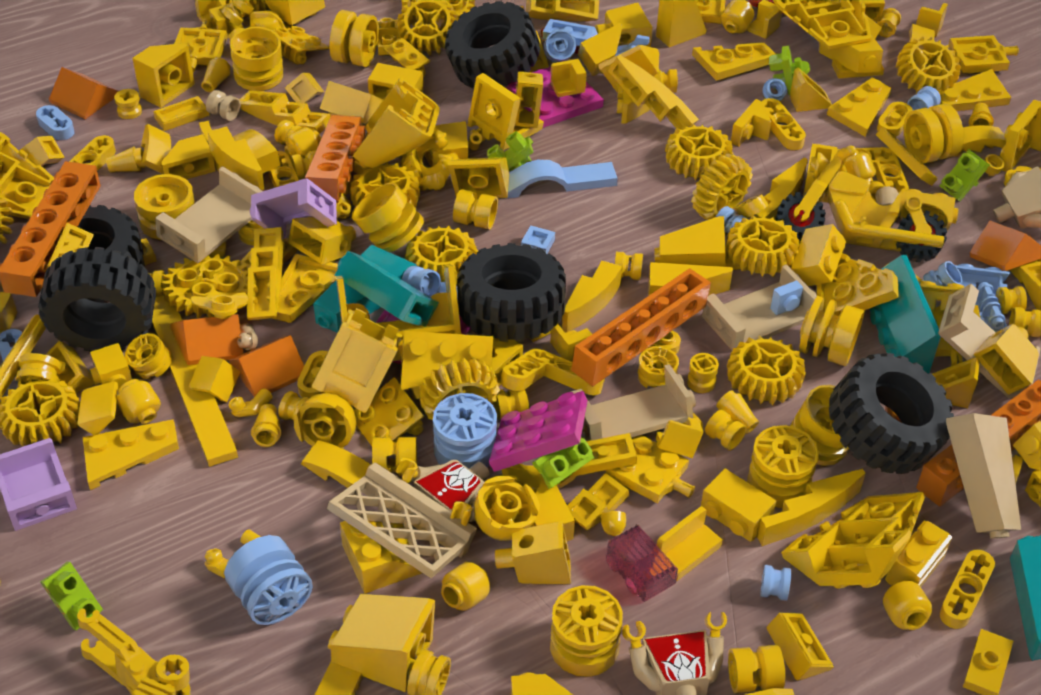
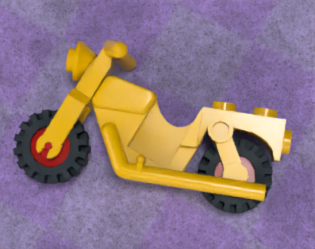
(862, 220)

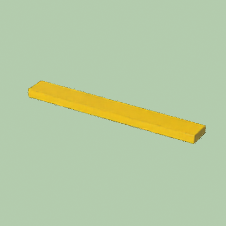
(200, 405)

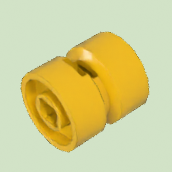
(475, 209)
(384, 446)
(757, 668)

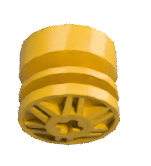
(256, 58)
(387, 217)
(831, 330)
(815, 420)
(783, 462)
(586, 630)

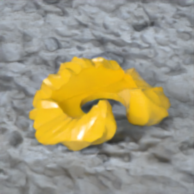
(432, 177)

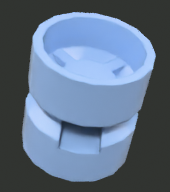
(559, 46)

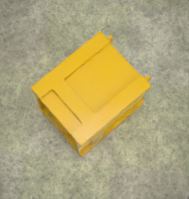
(358, 360)

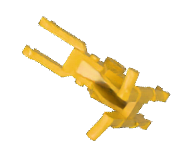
(130, 664)

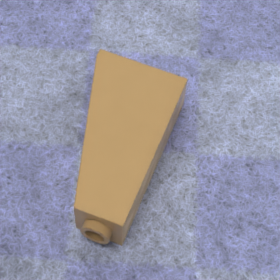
(986, 471)

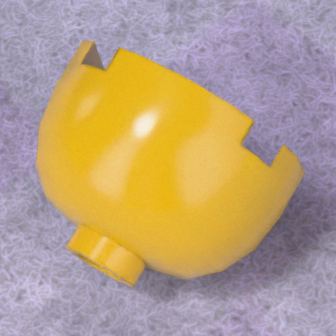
(325, 419)
(505, 507)

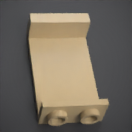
(210, 219)
(752, 313)
(967, 330)
(640, 411)

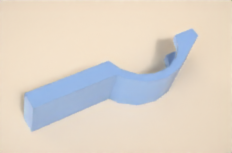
(584, 32)
(572, 177)

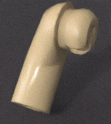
(248, 338)

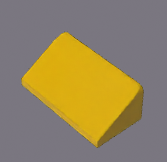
(73, 369)
(97, 407)
(799, 645)

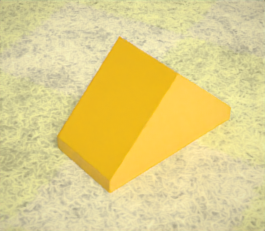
(807, 94)
(959, 381)

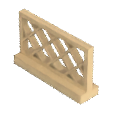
(411, 509)

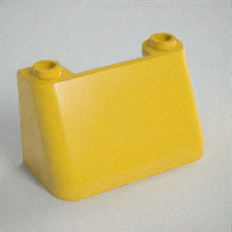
(397, 126)

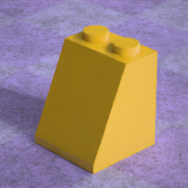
(384, 637)

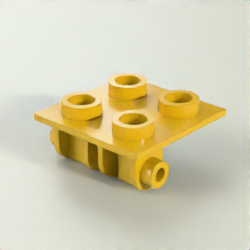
(296, 43)
(390, 414)

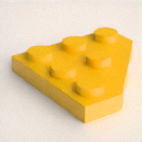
(859, 285)

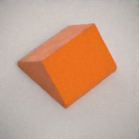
(80, 93)
(1005, 247)
(208, 338)
(269, 365)

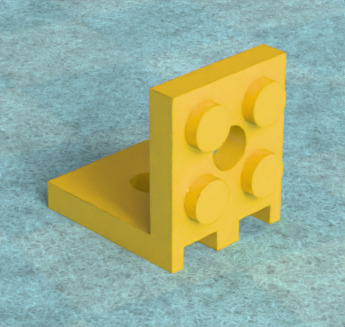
(497, 119)
(1022, 135)

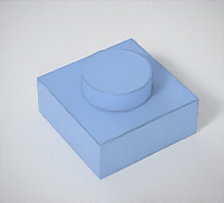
(539, 238)
(786, 297)

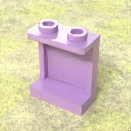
(294, 200)
(34, 484)

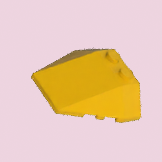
(829, 21)
(21, 179)
(859, 545)

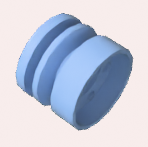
(464, 429)
(268, 580)

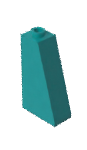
(386, 289)
(327, 305)
(1026, 573)

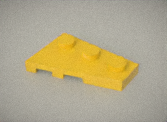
(729, 62)
(977, 89)
(861, 106)
(303, 285)
(429, 350)
(121, 449)

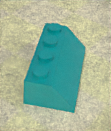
(907, 323)

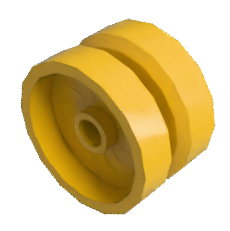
(354, 38)
(933, 133)
(161, 194)

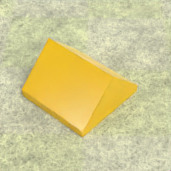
(641, 55)

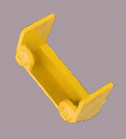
(444, 319)

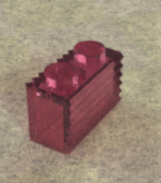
(640, 563)

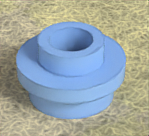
(775, 83)

